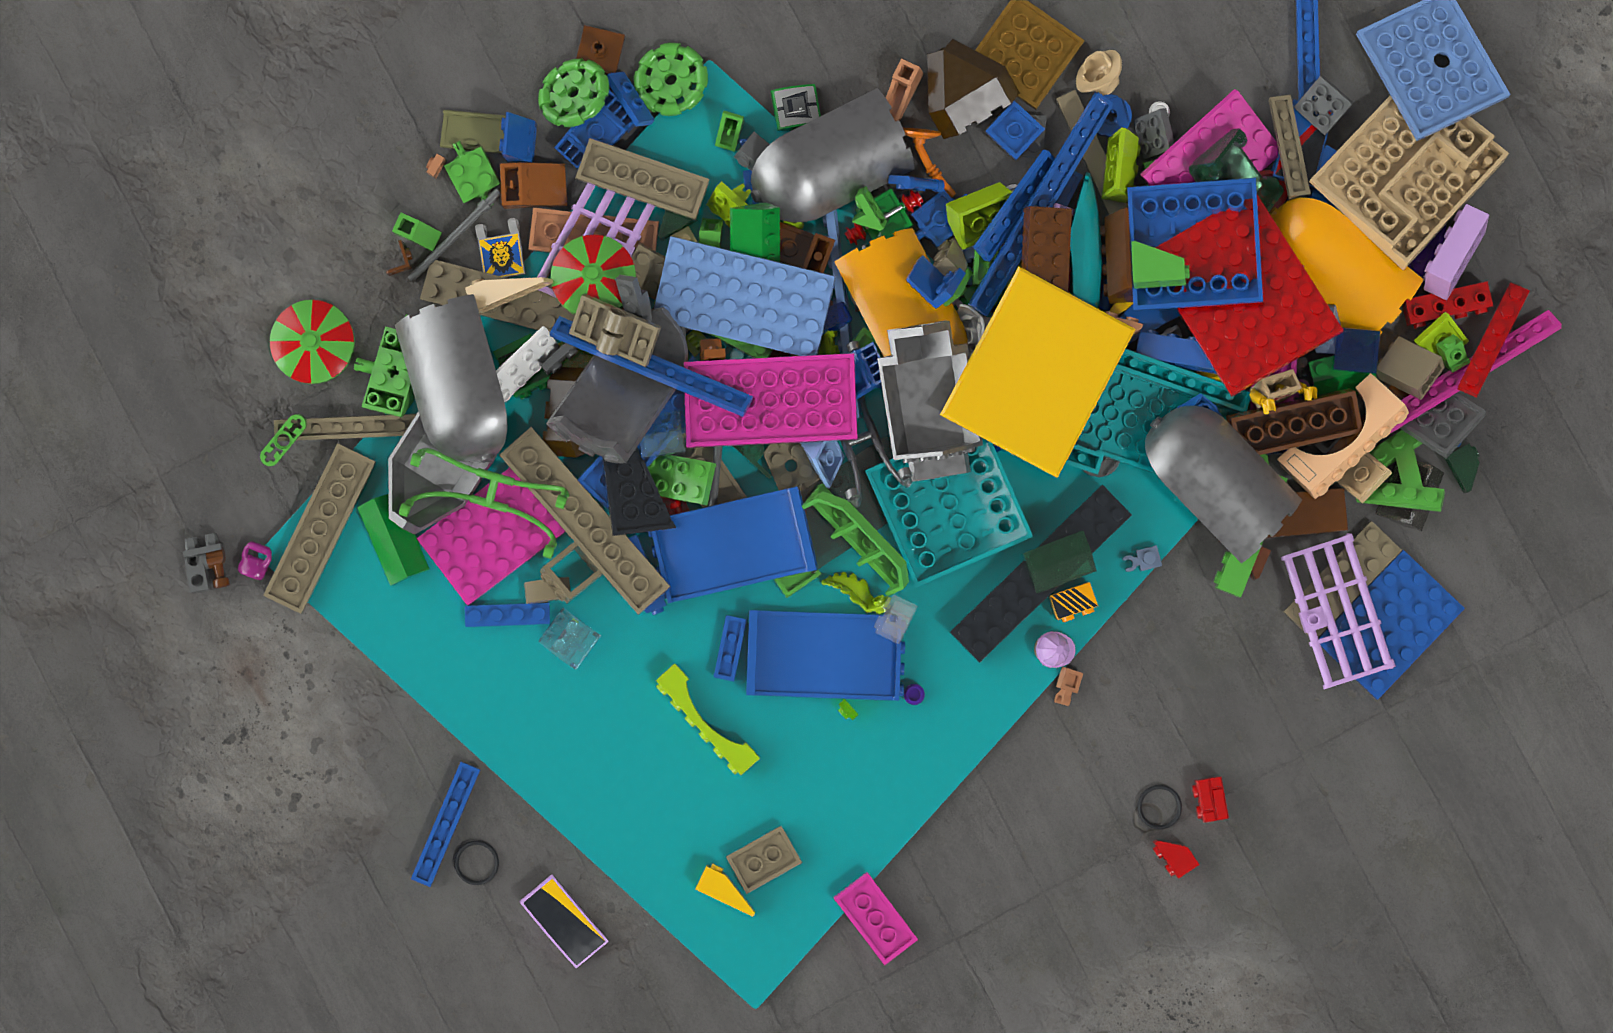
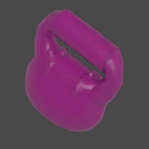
(253, 566)

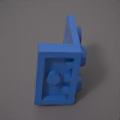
(932, 283)

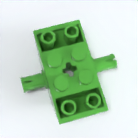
(385, 390)

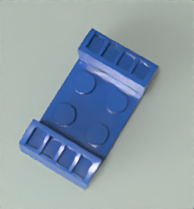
(605, 127)
(867, 369)

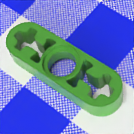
(298, 431)

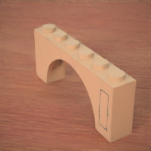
(1318, 472)

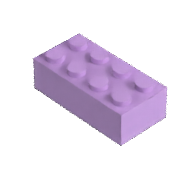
(1455, 252)

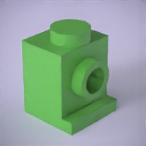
(1452, 353)

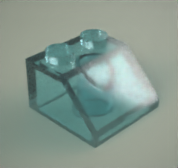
(664, 436)

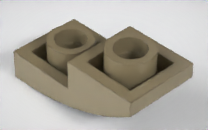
(540, 592)

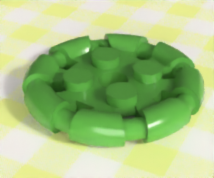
(662, 70)
(566, 86)

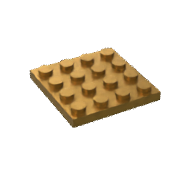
(1031, 48)

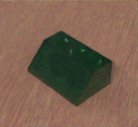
(1059, 562)

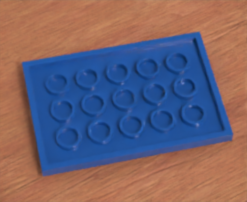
(1412, 616)

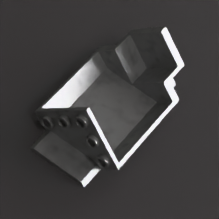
(915, 390)

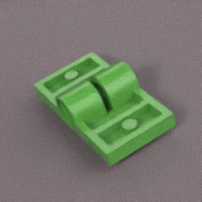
(683, 478)

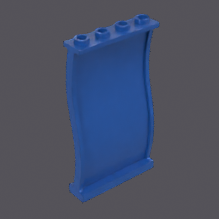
(734, 545)
(822, 656)

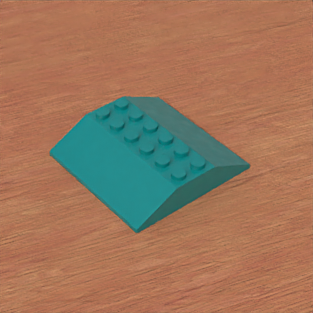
(953, 517)

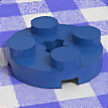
(1122, 119)

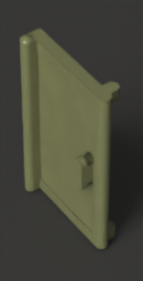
(472, 130)

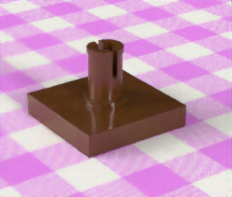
(601, 47)

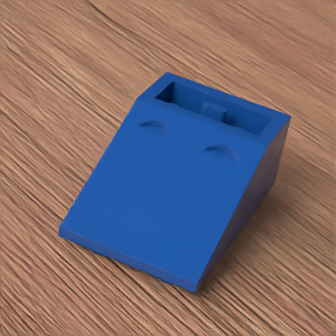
(518, 139)

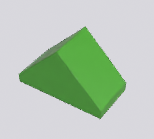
(729, 131)

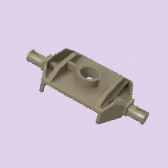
(776, 457)

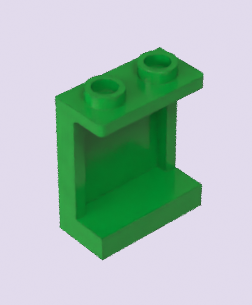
(538, 380)

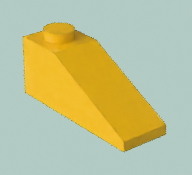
(720, 887)

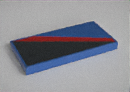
(1312, 146)

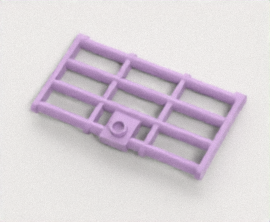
(597, 218)
(1322, 615)

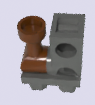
(202, 558)

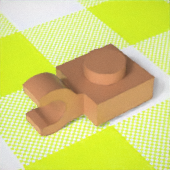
(1069, 682)

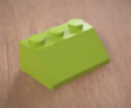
(1120, 165)
(974, 212)

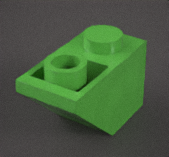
(416, 232)

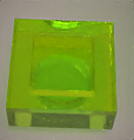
(846, 710)

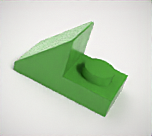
(871, 214)

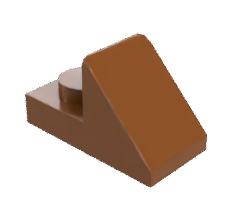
(711, 350)

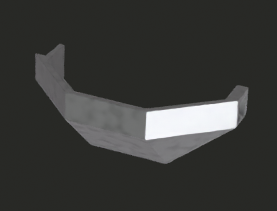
(430, 476)

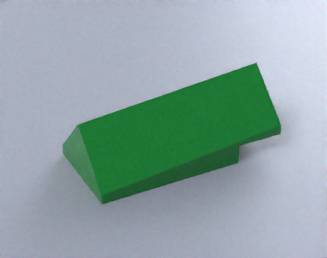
(395, 546)

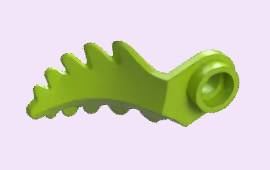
(858, 591)

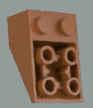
(533, 185)

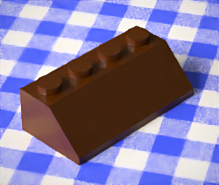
(1117, 257)

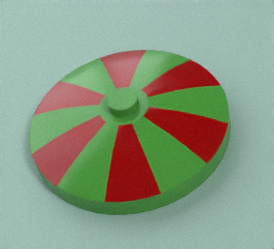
(590, 267)
(312, 341)

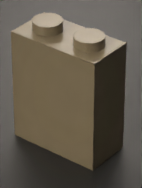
(1409, 367)

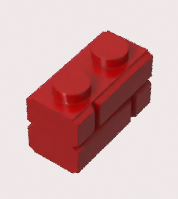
(1210, 799)

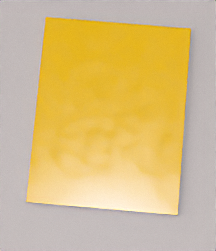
(1037, 372)

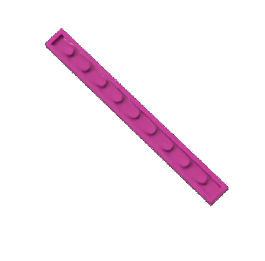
(1515, 344)

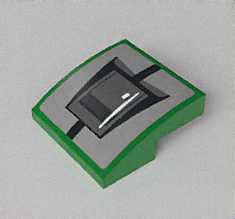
(795, 106)

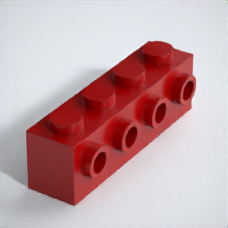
(1460, 302)

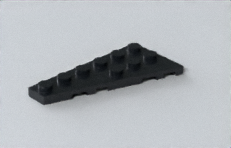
(634, 498)

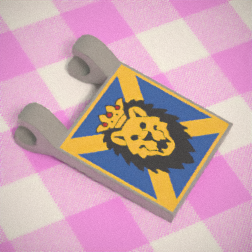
(502, 253)

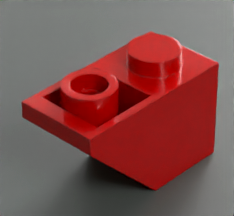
(1177, 856)

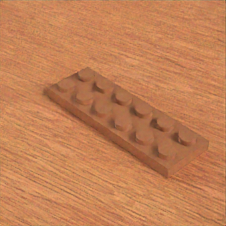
(549, 223)

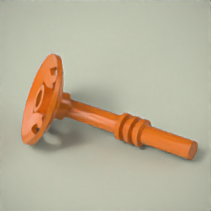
(919, 137)

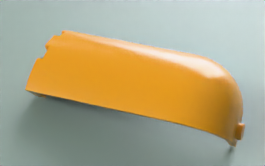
(1345, 264)
(883, 294)

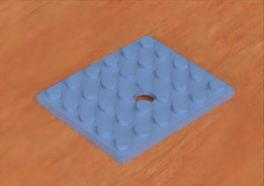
(1425, 94)

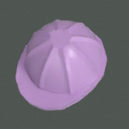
(1054, 649)

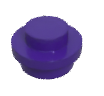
(914, 694)

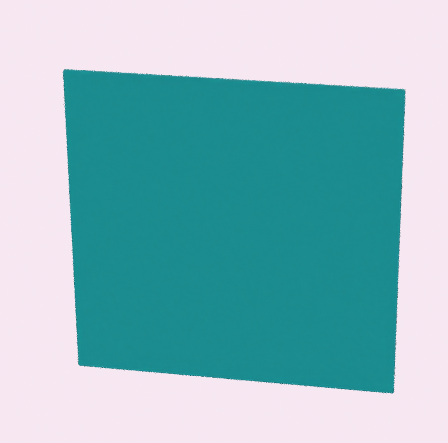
(612, 753)

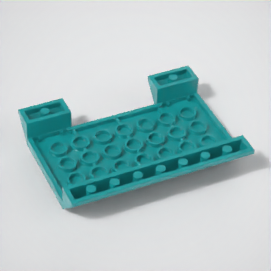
(1132, 400)

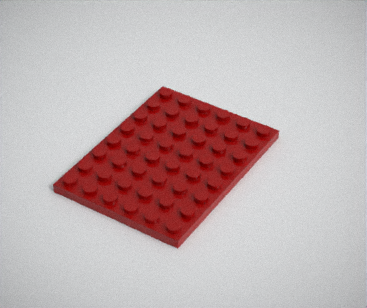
(1259, 337)

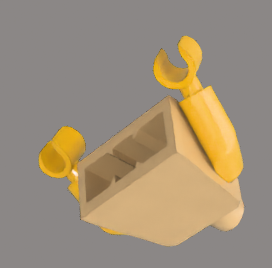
(1278, 388)

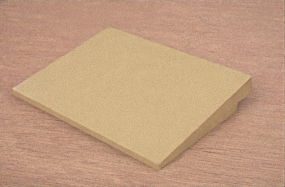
(1405, 187)

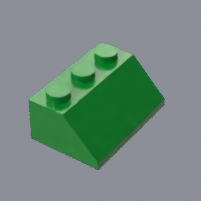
(756, 230)
(1328, 380)

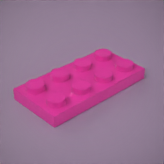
(875, 918)

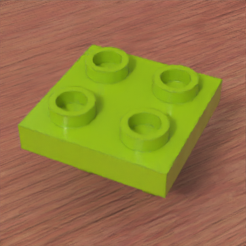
(724, 198)

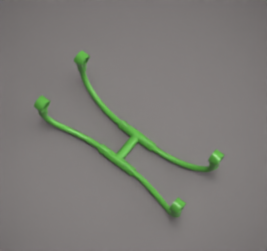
(489, 500)

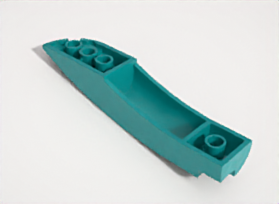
(1086, 247)

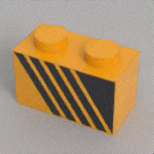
(1073, 601)

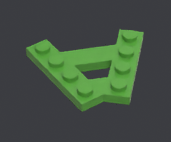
(1411, 491)

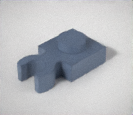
(1146, 559)

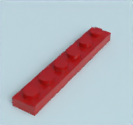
(1493, 340)

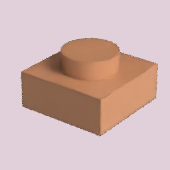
(435, 165)

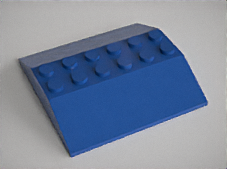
(1169, 209)

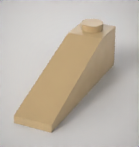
(497, 292)

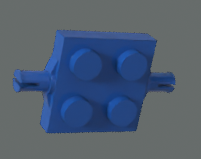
(933, 219)

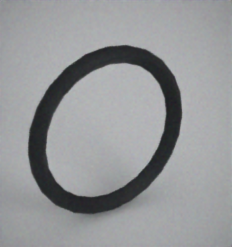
(1173, 792)
(492, 875)

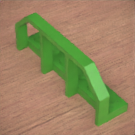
(861, 536)

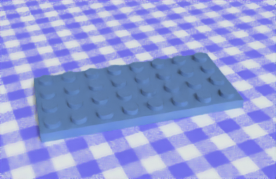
(745, 297)

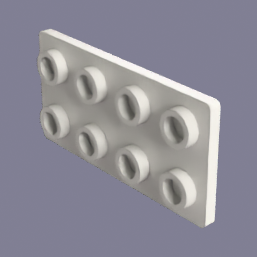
(525, 362)

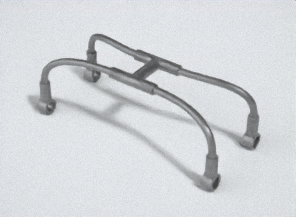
(903, 475)

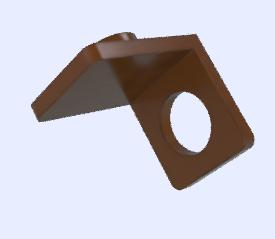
(407, 257)

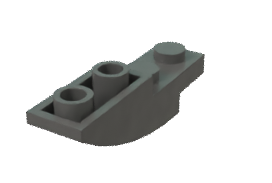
(633, 298)

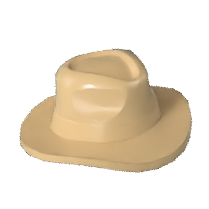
(1100, 72)

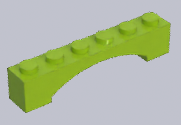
(675, 685)

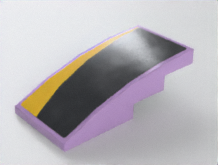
(564, 921)

